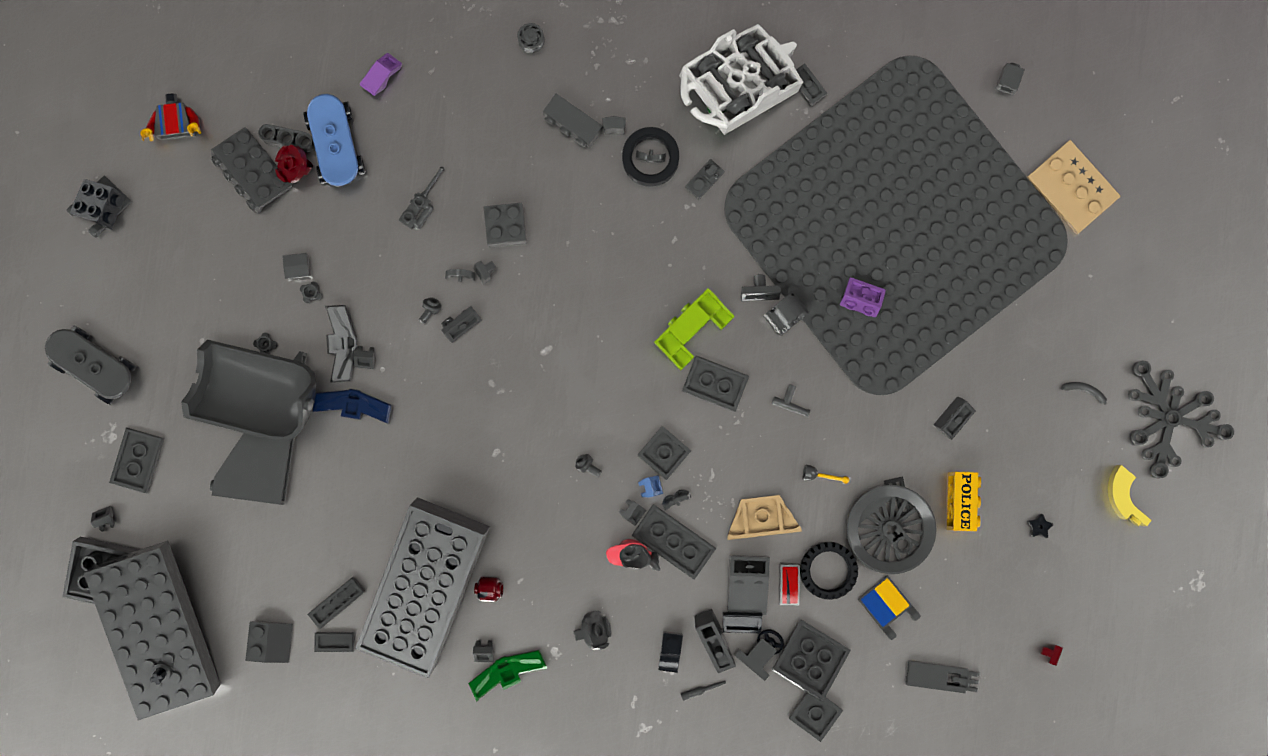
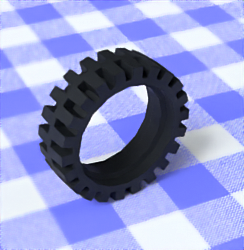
(851, 575)

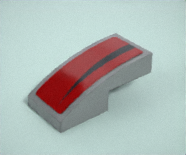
(789, 584)

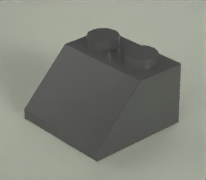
(269, 642)

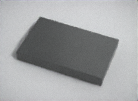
(715, 383)
(136, 460)

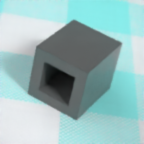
(1010, 78)

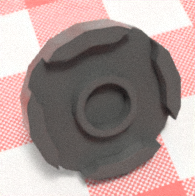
(594, 631)

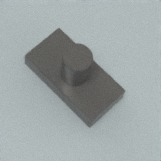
(760, 290)

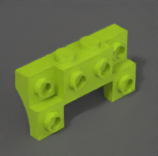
(692, 319)

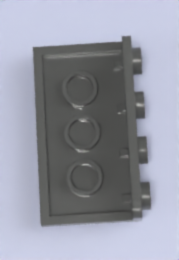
(249, 169)

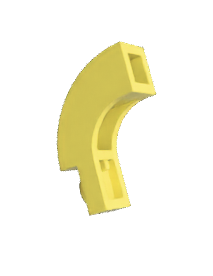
(1119, 496)

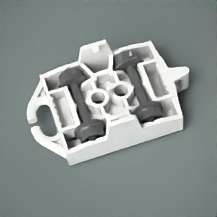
(711, 77)

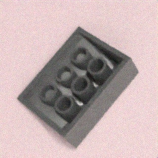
(84, 555)

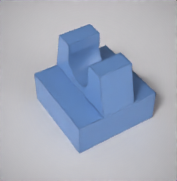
(652, 486)

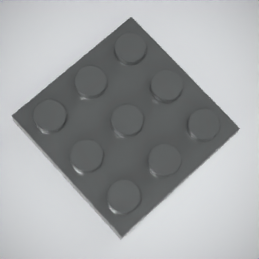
(811, 660)

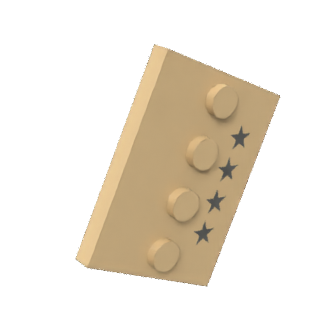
(1073, 187)

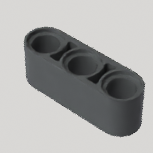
(279, 133)

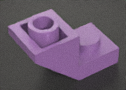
(378, 75)

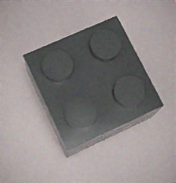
(505, 225)

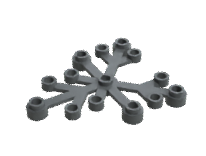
(1159, 397)

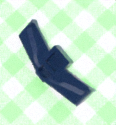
(352, 404)

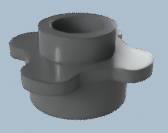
(310, 287)
(269, 343)

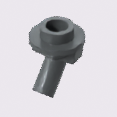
(432, 307)
(585, 464)

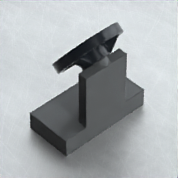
(761, 653)

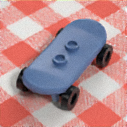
(333, 140)

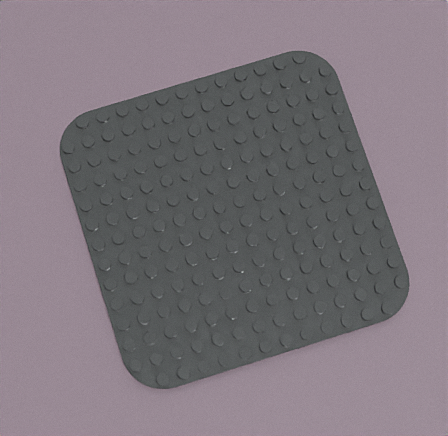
(907, 198)

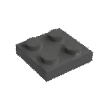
(664, 452)
(815, 715)

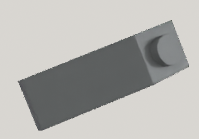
(714, 641)

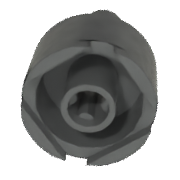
(786, 313)

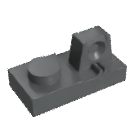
(704, 179)
(457, 327)

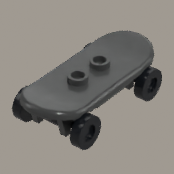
(74, 354)

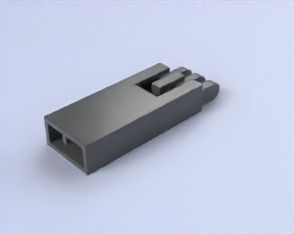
(936, 675)

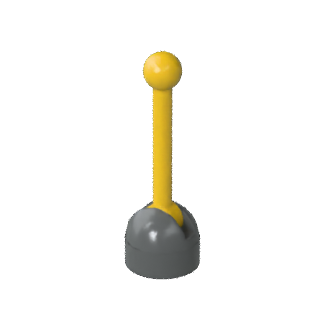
(811, 473)

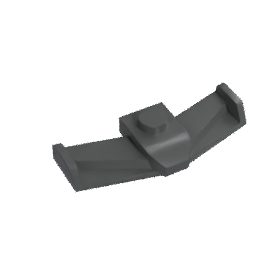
(341, 343)

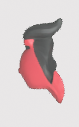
(633, 555)

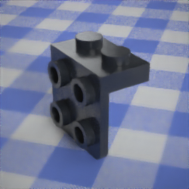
(98, 203)

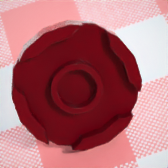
(292, 164)

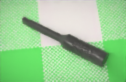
(699, 691)

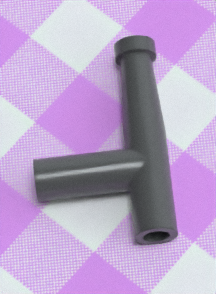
(786, 403)

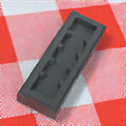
(336, 603)

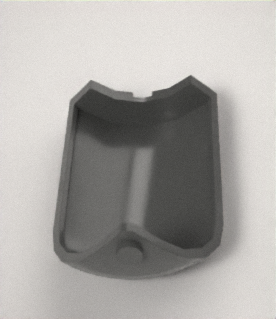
(250, 392)

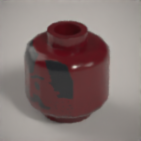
(489, 589)

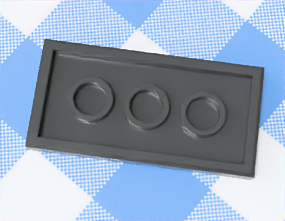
(673, 541)

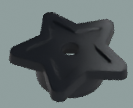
(1035, 526)

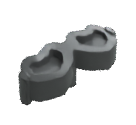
(659, 158)
(460, 273)
(676, 499)

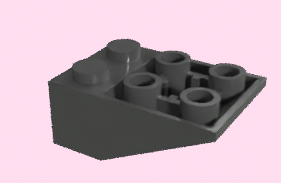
(748, 584)

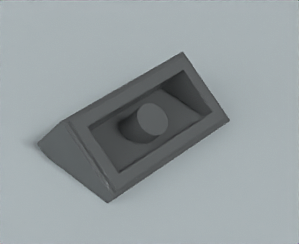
(954, 417)

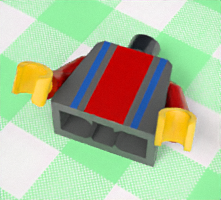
(171, 121)

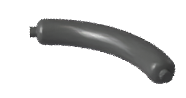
(1085, 387)

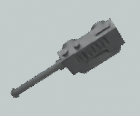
(416, 205)

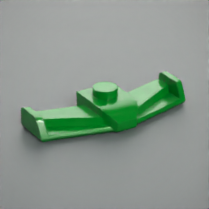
(506, 672)

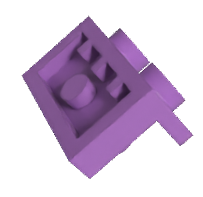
(863, 297)

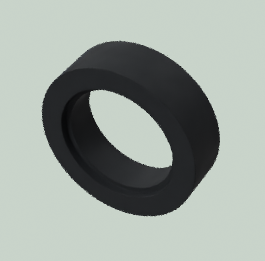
(646, 134)

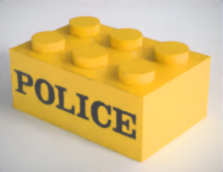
(963, 501)

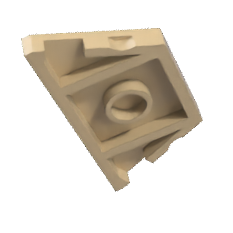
(761, 518)

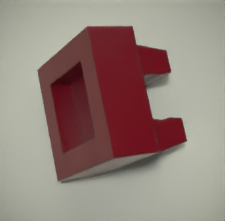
(1053, 654)

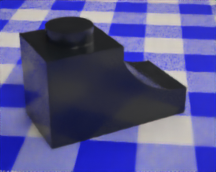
(670, 651)

